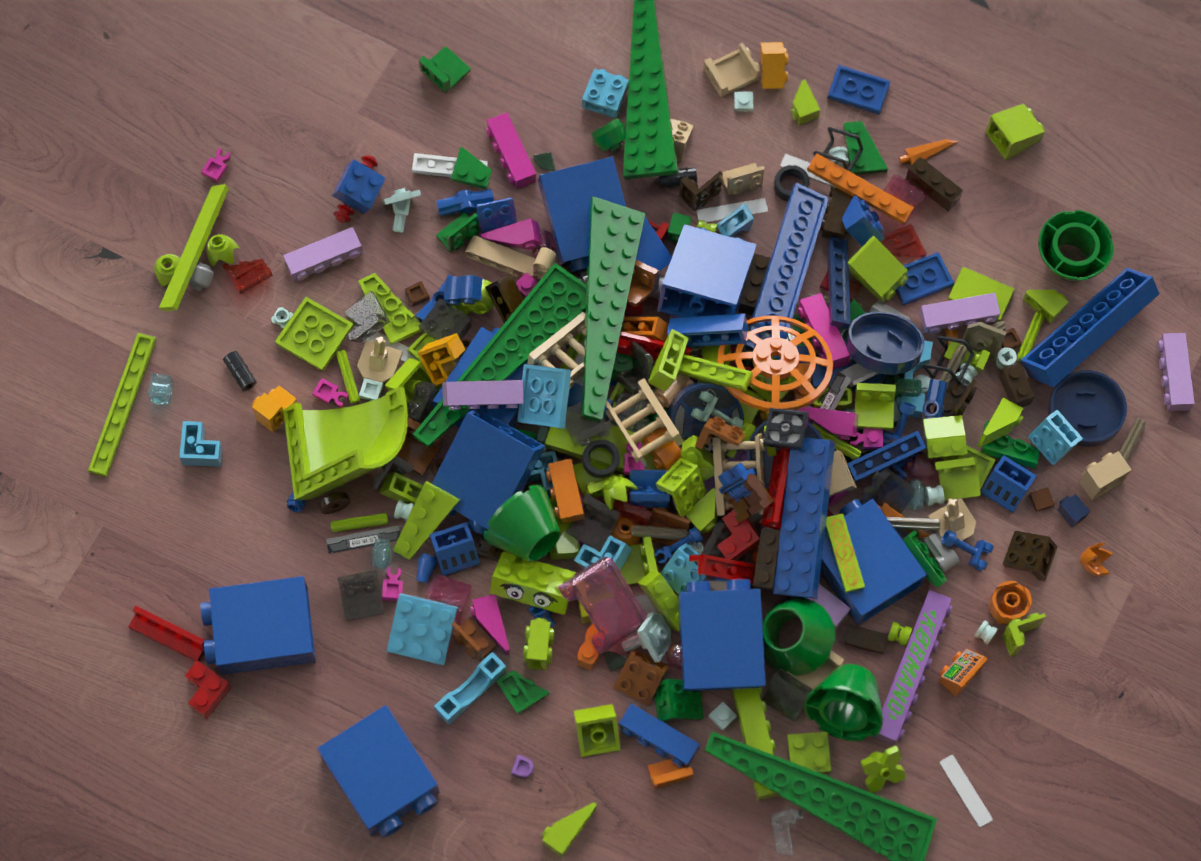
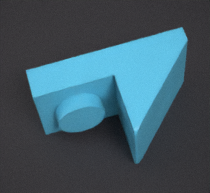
(736, 221)

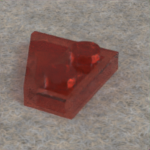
(904, 243)
(247, 274)

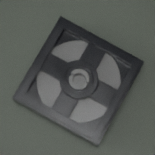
(785, 429)

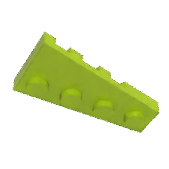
(402, 321)
(427, 513)

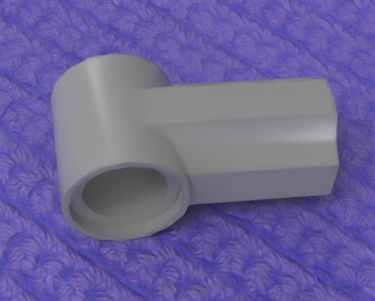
(942, 554)

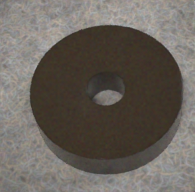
(334, 502)

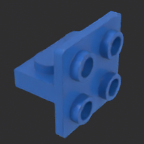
(496, 214)
(647, 493)

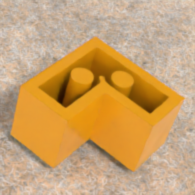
(773, 61)
(439, 357)
(269, 408)

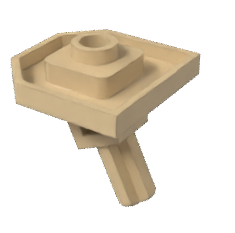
(378, 361)
(955, 517)

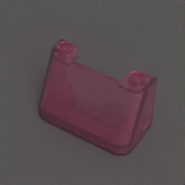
(606, 601)

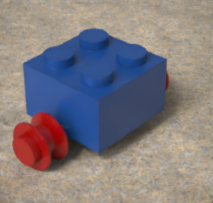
(357, 188)

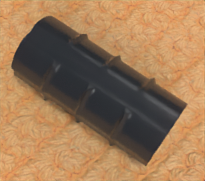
(675, 179)
(239, 371)

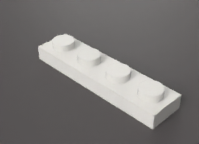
(435, 165)

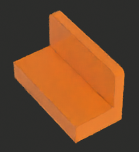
(666, 773)

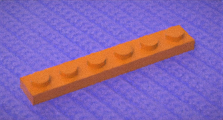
(862, 189)

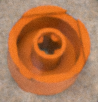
(1015, 594)

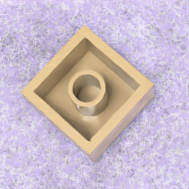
(1105, 475)

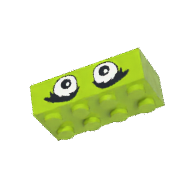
(530, 582)

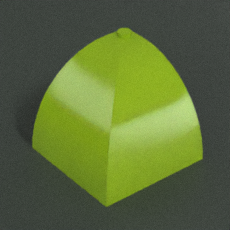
(343, 443)

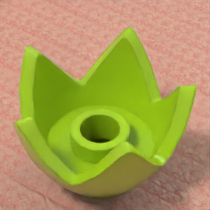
(221, 248)
(164, 274)
(616, 489)

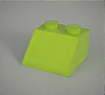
(408, 376)
(944, 436)
(597, 730)

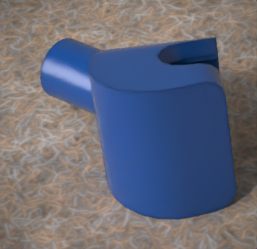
(537, 612)

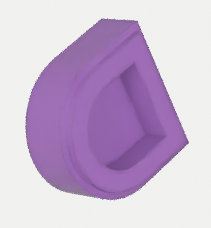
(522, 767)

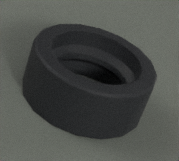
(785, 171)
(600, 444)

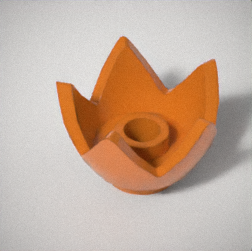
(625, 536)
(1093, 558)

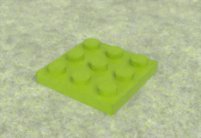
(314, 334)

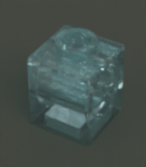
(160, 388)

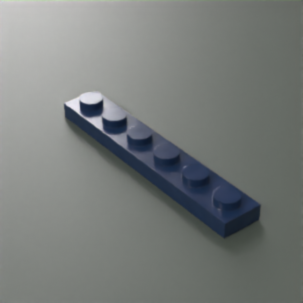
(838, 282)

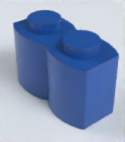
(463, 289)

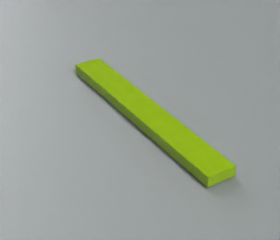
(194, 248)
(122, 405)

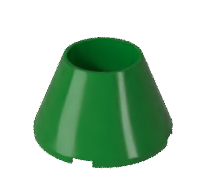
(1083, 232)
(525, 525)
(815, 642)
(847, 704)

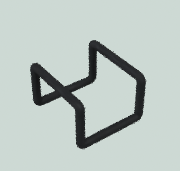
(825, 155)
(957, 379)

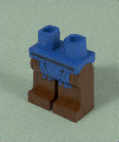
(744, 492)

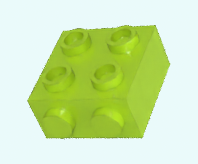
(539, 637)

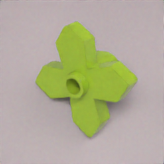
(882, 768)

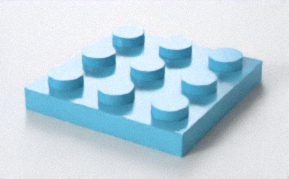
(544, 396)
(421, 629)

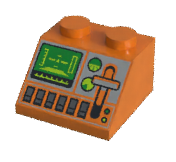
(962, 671)

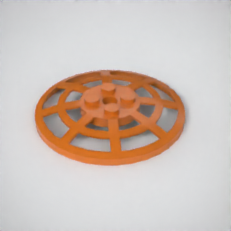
(780, 368)

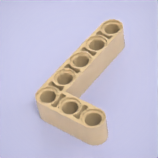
(510, 260)

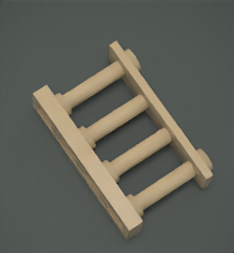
(554, 343)
(652, 407)
(721, 465)

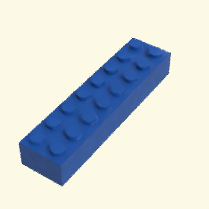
(1090, 327)
(804, 519)

